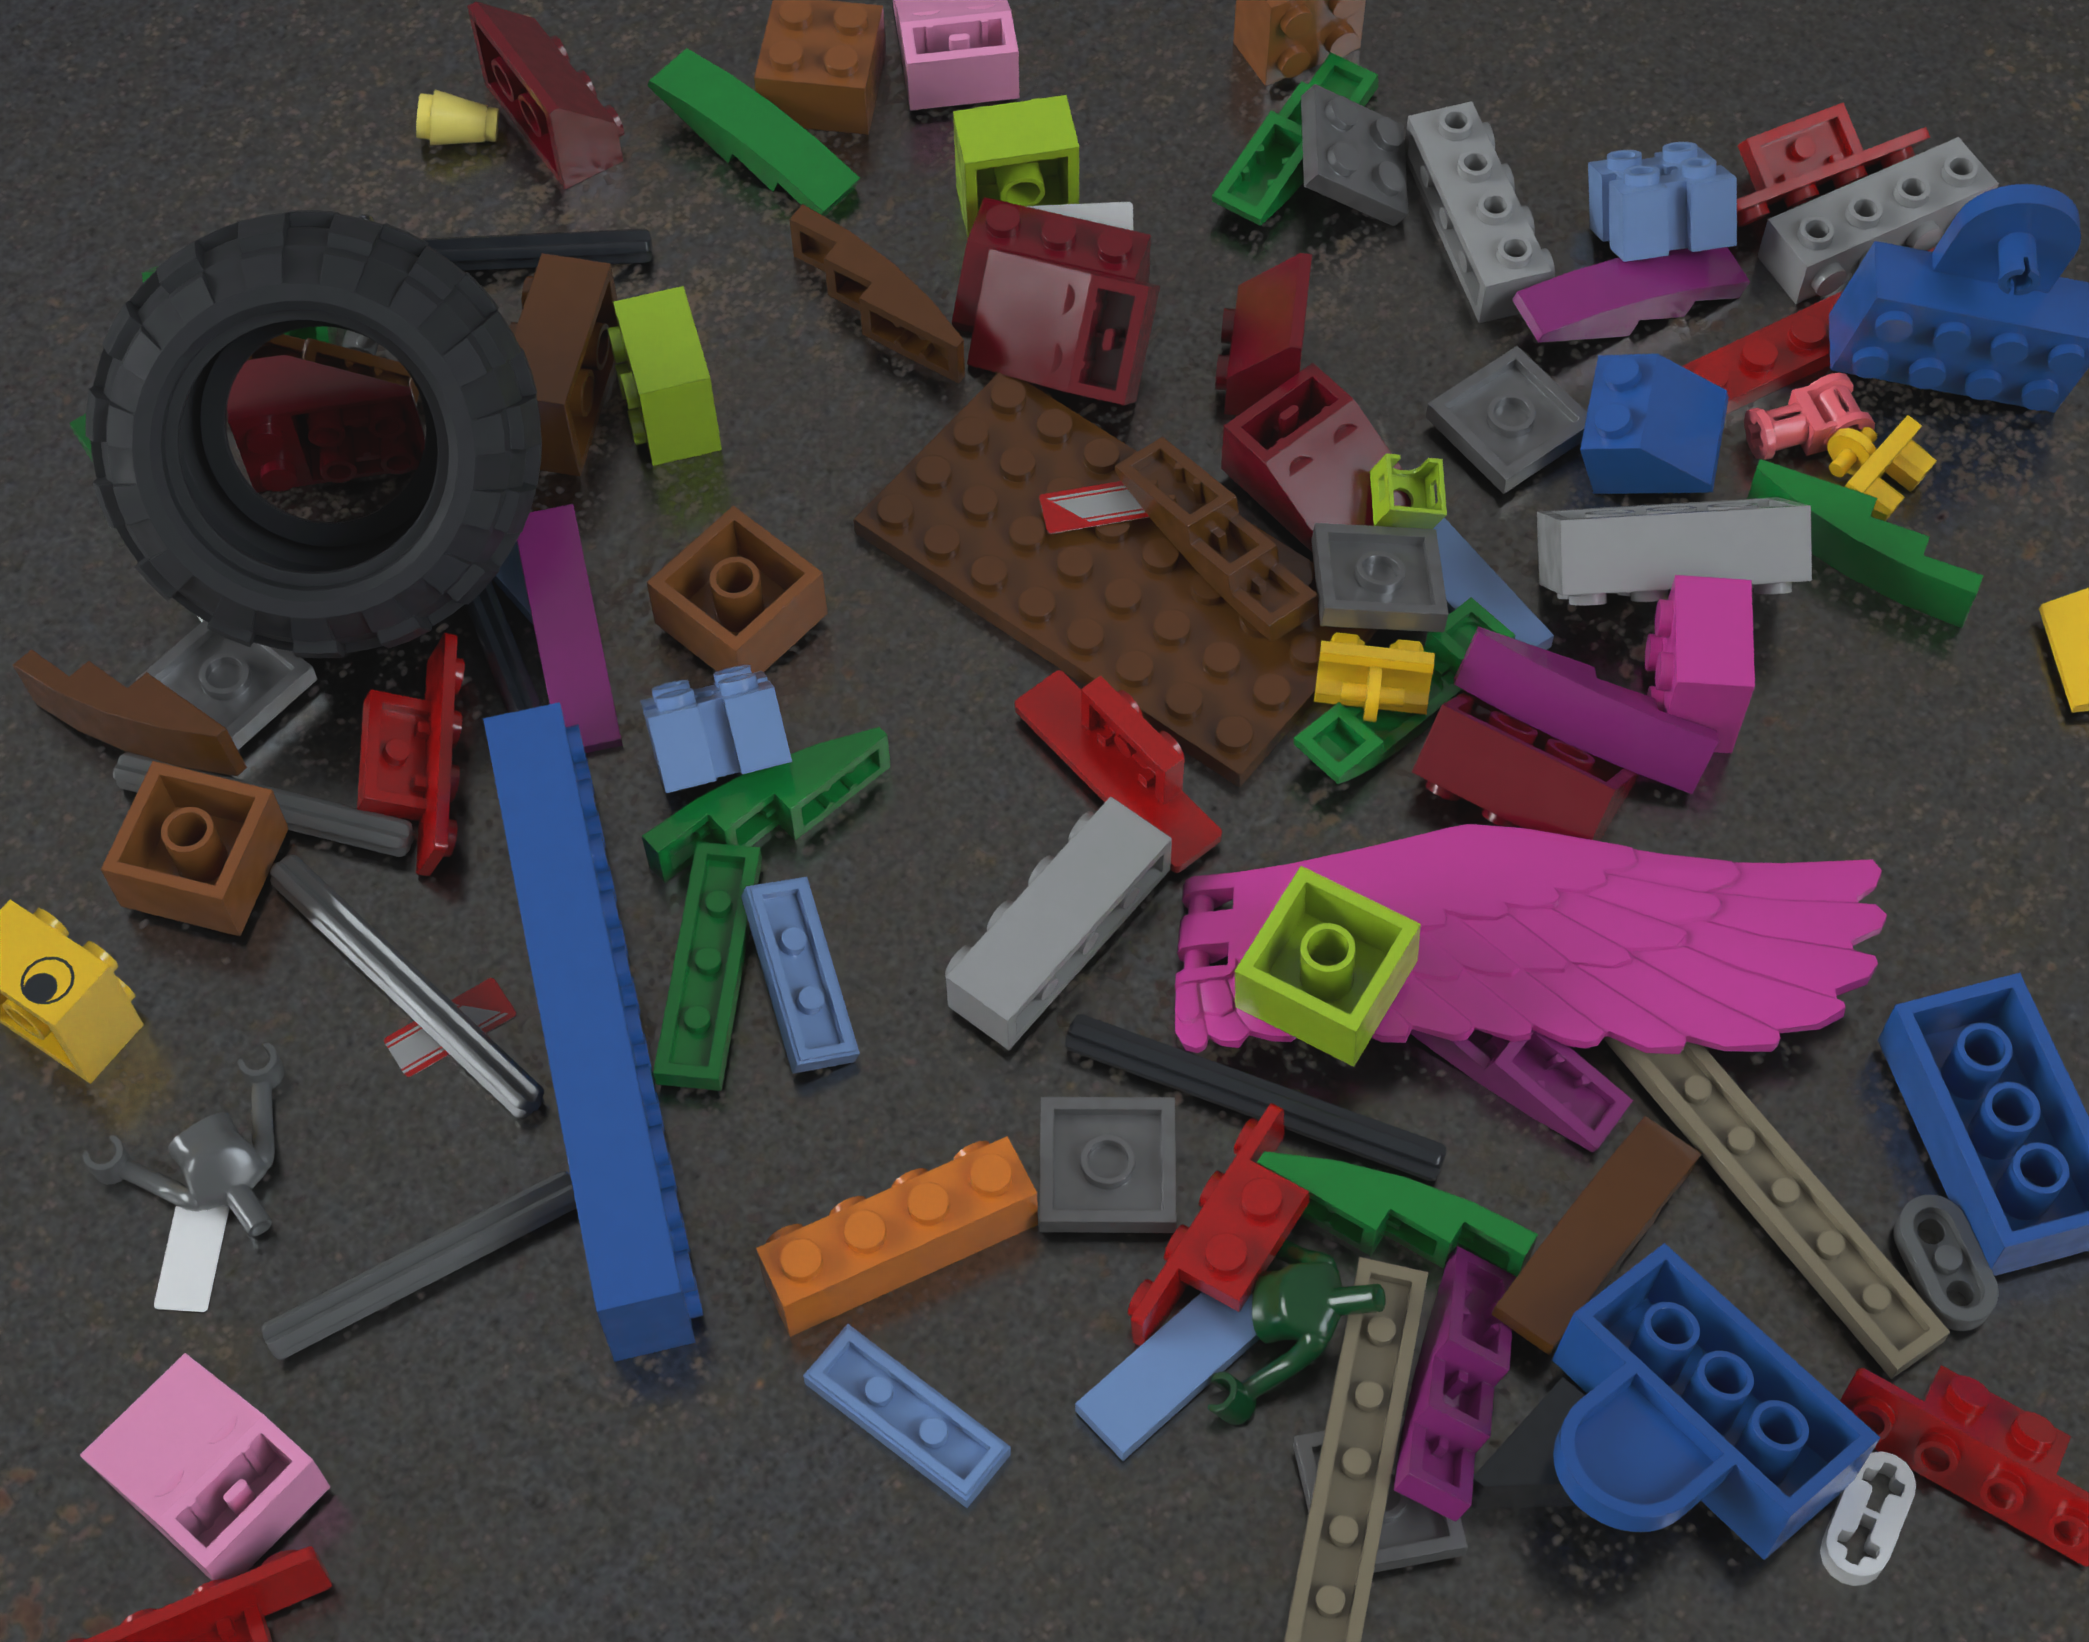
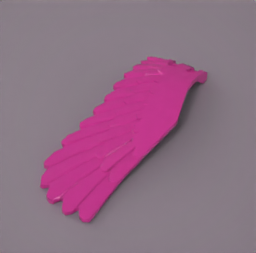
(1564, 941)

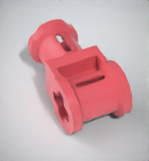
(1808, 419)

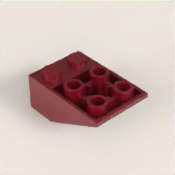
(1063, 327)
(320, 424)
(1307, 455)

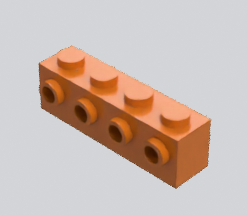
(897, 1234)

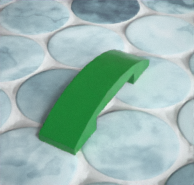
(1349, 746)

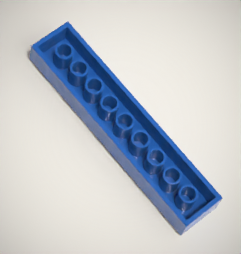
(593, 1035)

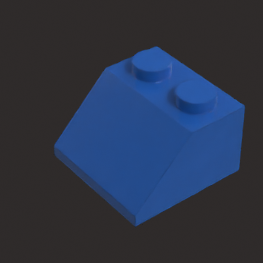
(1652, 427)

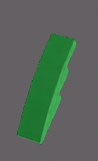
(754, 130)
(1273, 159)
(1871, 549)
(784, 795)
(1369, 1203)

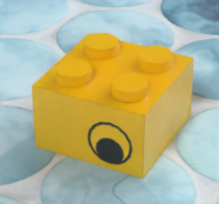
(62, 992)

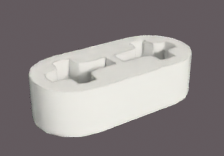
(1883, 1525)

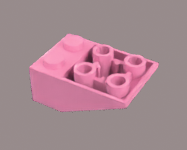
(957, 51)
(207, 1470)

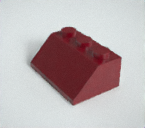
(545, 95)
(1047, 238)
(1519, 772)

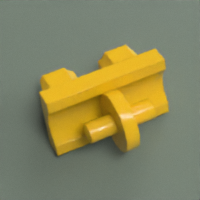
(1897, 456)
(1374, 676)

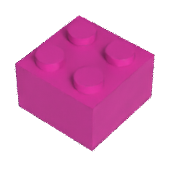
(1704, 654)

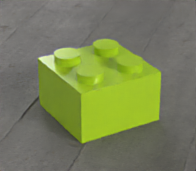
(1016, 155)
(664, 376)
(1327, 965)

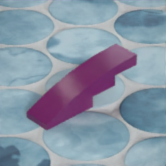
(1616, 294)
(568, 625)
(1584, 711)
(1541, 1081)
(1454, 1386)

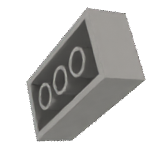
(1645, 546)

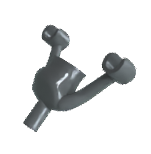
(213, 1157)

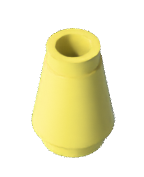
(455, 120)

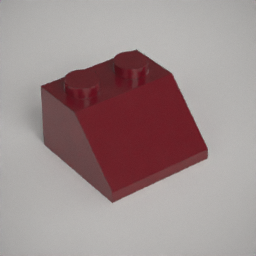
(1264, 334)

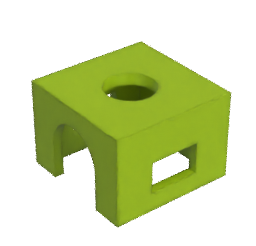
(1417, 485)

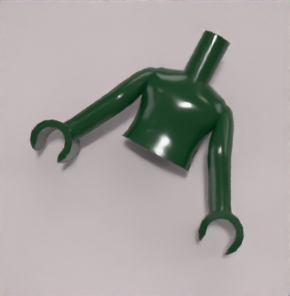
(1299, 1305)

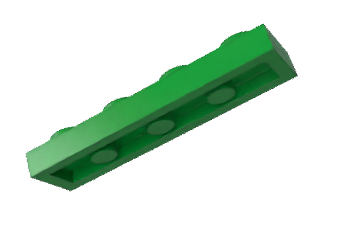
(707, 968)

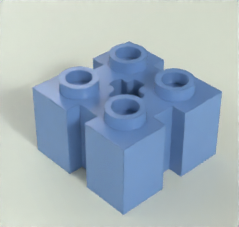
(1662, 202)
(715, 728)

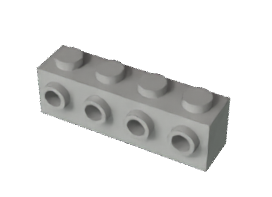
(1904, 205)
(1475, 208)
(1057, 921)

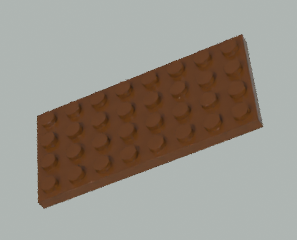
(1095, 596)

